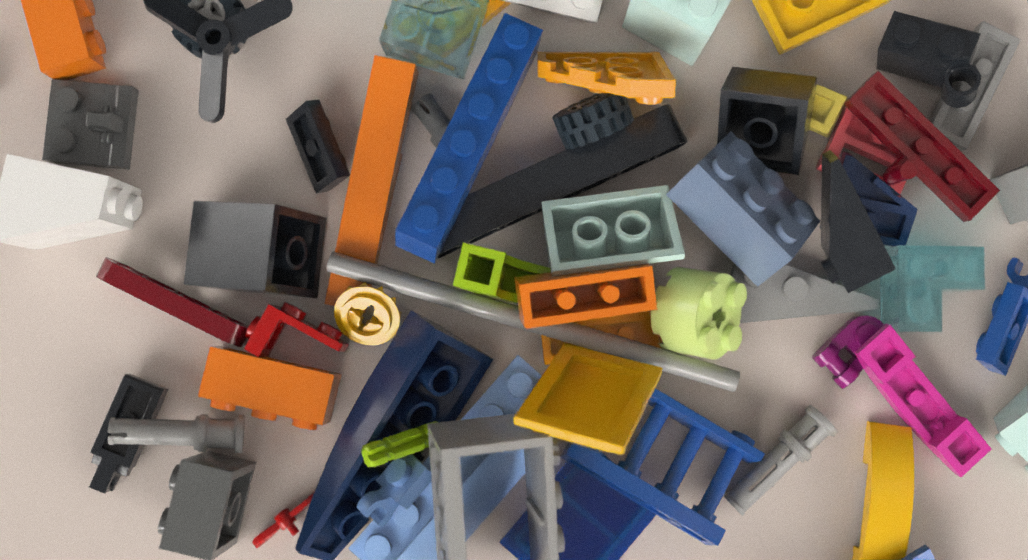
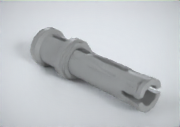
(200, 433)
(790, 440)

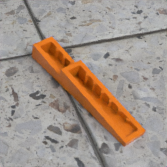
(374, 166)

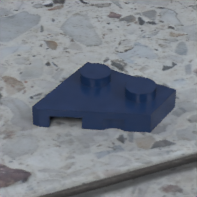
(887, 209)

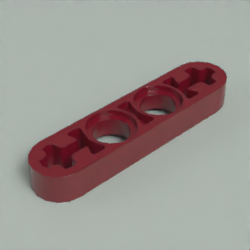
(173, 302)

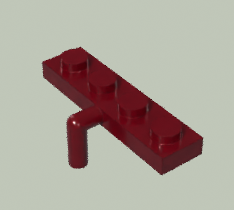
(920, 148)

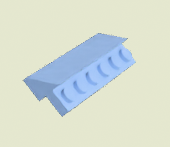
(483, 476)

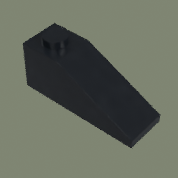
(847, 233)

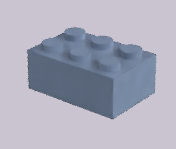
(745, 209)

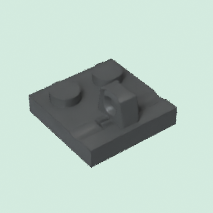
(90, 124)

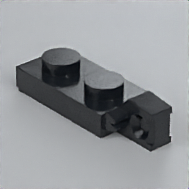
(133, 400)

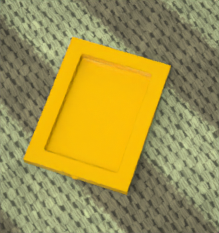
(590, 398)

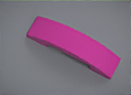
(919, 403)

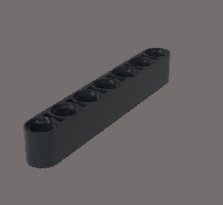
(564, 176)

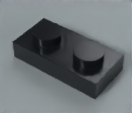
(317, 146)

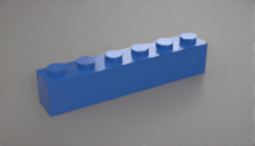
(468, 139)

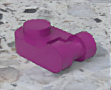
(851, 337)

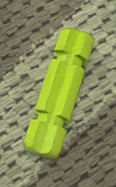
(396, 446)

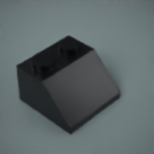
(769, 114)

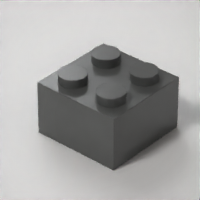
(206, 505)

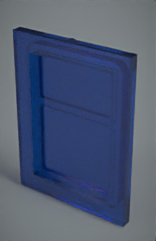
(593, 519)

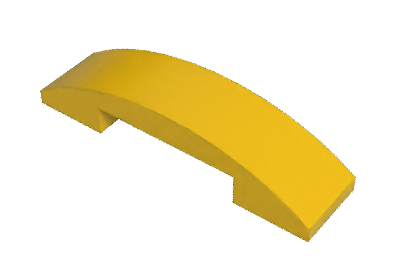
(887, 492)

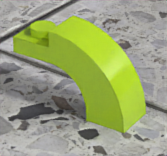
(492, 272)

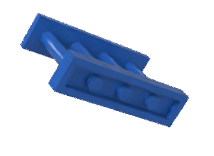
(663, 496)

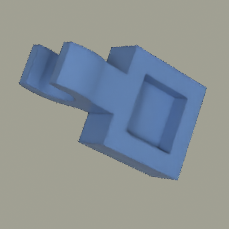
(400, 484)

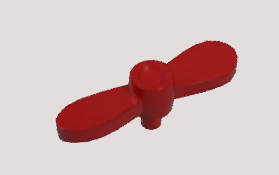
(283, 520)

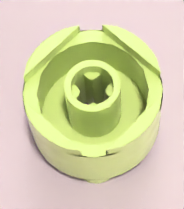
(699, 313)

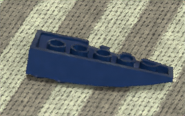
(417, 381)

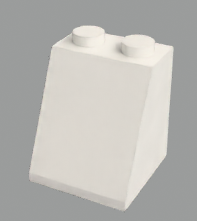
(61, 204)

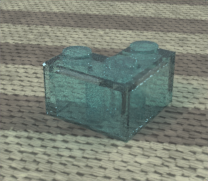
(914, 290)

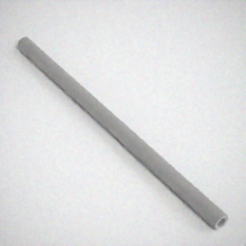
(509, 315)

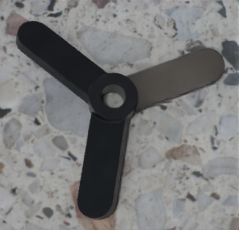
(215, 56)

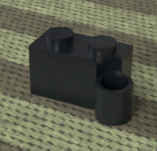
(931, 55)

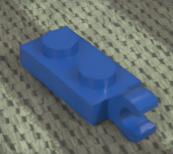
(1010, 317)

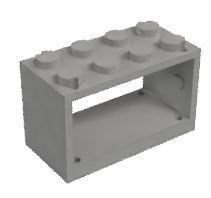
(489, 435)

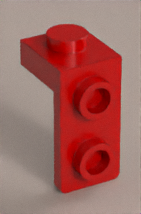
(267, 329)

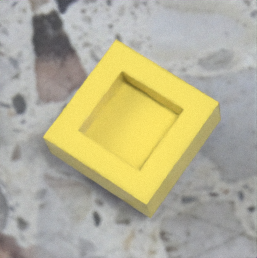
(826, 110)

